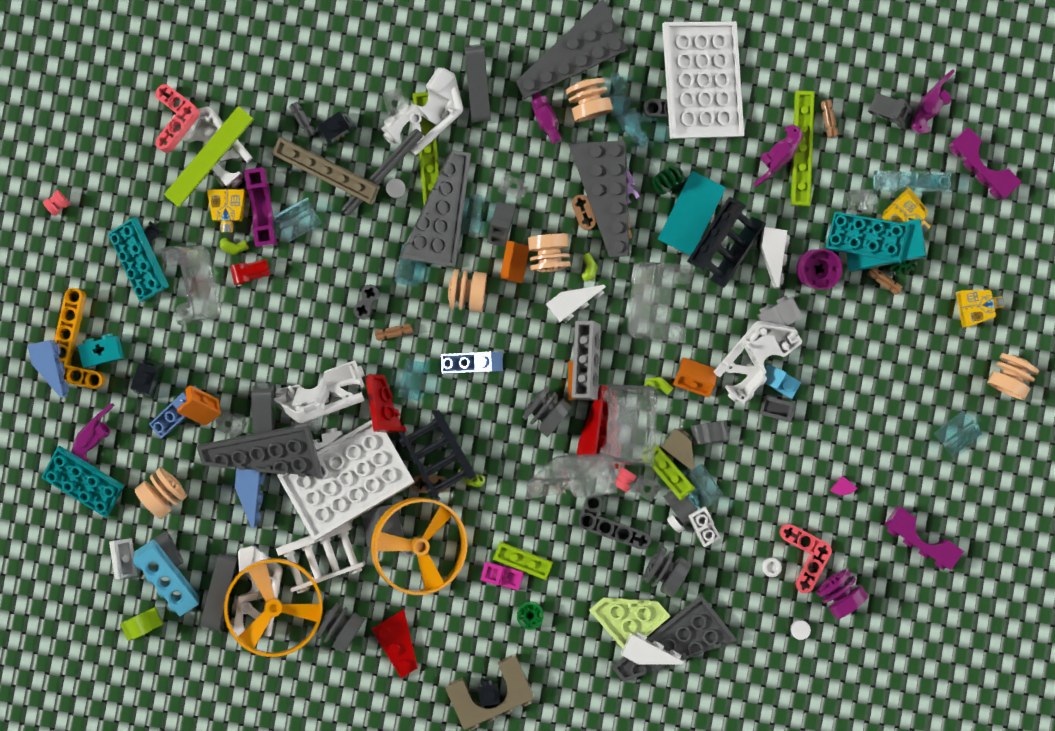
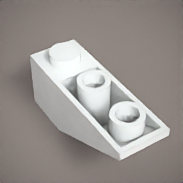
(772, 248)
(569, 301)
(645, 652)

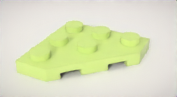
(625, 616)

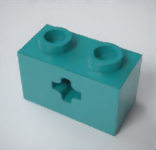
(111, 353)

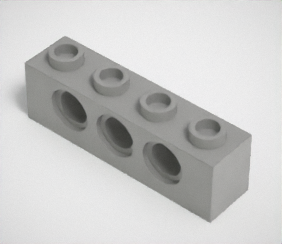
(586, 360)

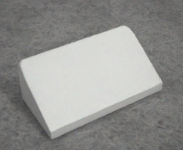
(122, 558)

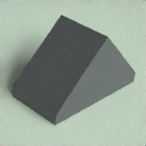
(777, 409)

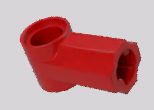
(245, 272)

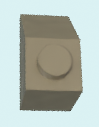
(680, 447)

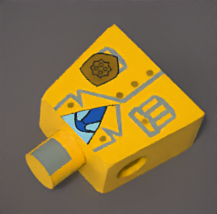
(227, 206)
(907, 208)
(977, 306)

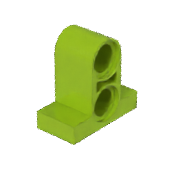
(141, 624)

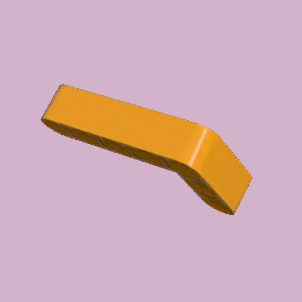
(70, 343)

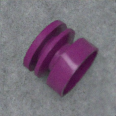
(828, 264)
(844, 596)

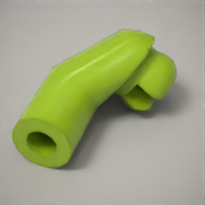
(232, 248)
(591, 267)
(659, 383)
(476, 483)

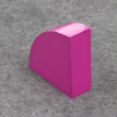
(843, 487)

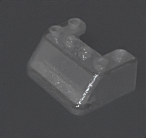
(651, 301)

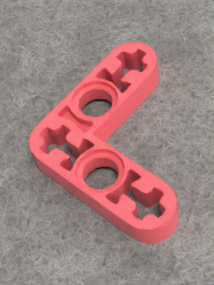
(181, 112)
(813, 550)

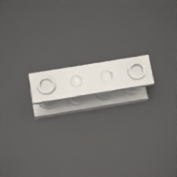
(307, 544)

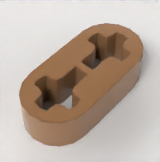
(579, 214)
(434, 478)

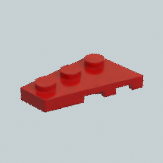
(382, 410)
(397, 643)

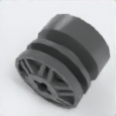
(546, 411)
(668, 572)
(339, 627)

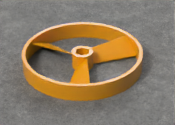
(420, 546)
(273, 607)

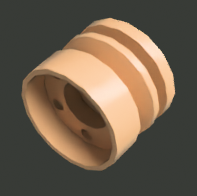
(588, 97)
(549, 252)
(467, 290)
(1013, 376)
(164, 490)

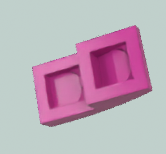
(502, 575)

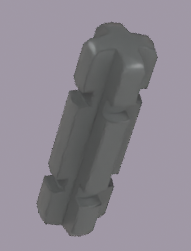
(302, 119)

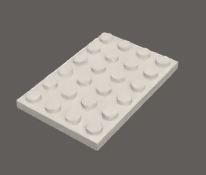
(703, 80)
(358, 476)

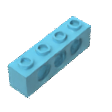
(153, 552)

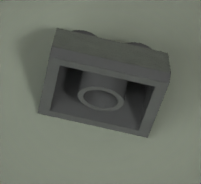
(392, 526)

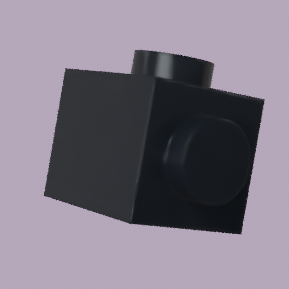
(489, 692)

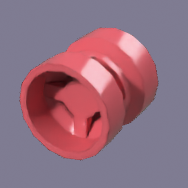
(56, 203)
(625, 477)

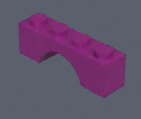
(966, 147)
(261, 204)
(943, 552)

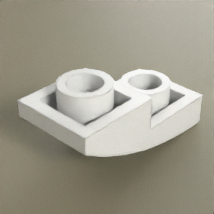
(329, 437)
(704, 526)

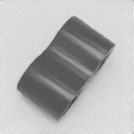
(365, 301)
(710, 432)
(680, 508)
(167, 544)

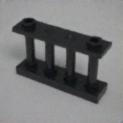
(716, 234)
(447, 439)

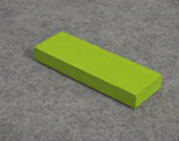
(671, 475)
(523, 560)

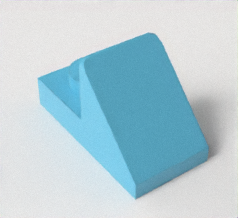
(781, 381)

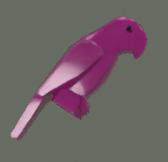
(930, 105)
(546, 117)
(780, 153)
(91, 435)

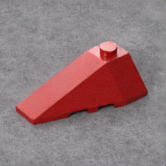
(595, 429)

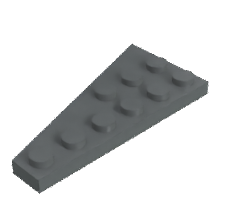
(581, 48)
(604, 178)
(439, 223)
(272, 451)
(688, 633)

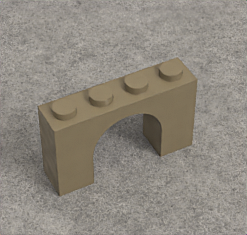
(472, 713)

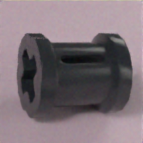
(152, 232)

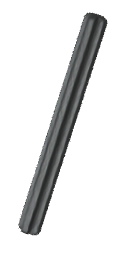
(386, 167)

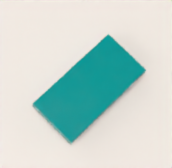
(691, 213)
(868, 237)
(913, 250)
(138, 259)
(82, 481)

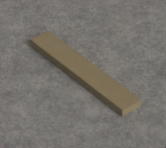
(326, 170)

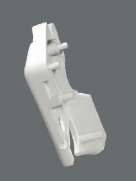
(442, 109)
(203, 130)
(759, 342)
(310, 403)
(247, 556)

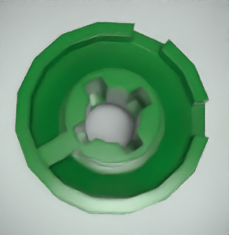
(534, 622)

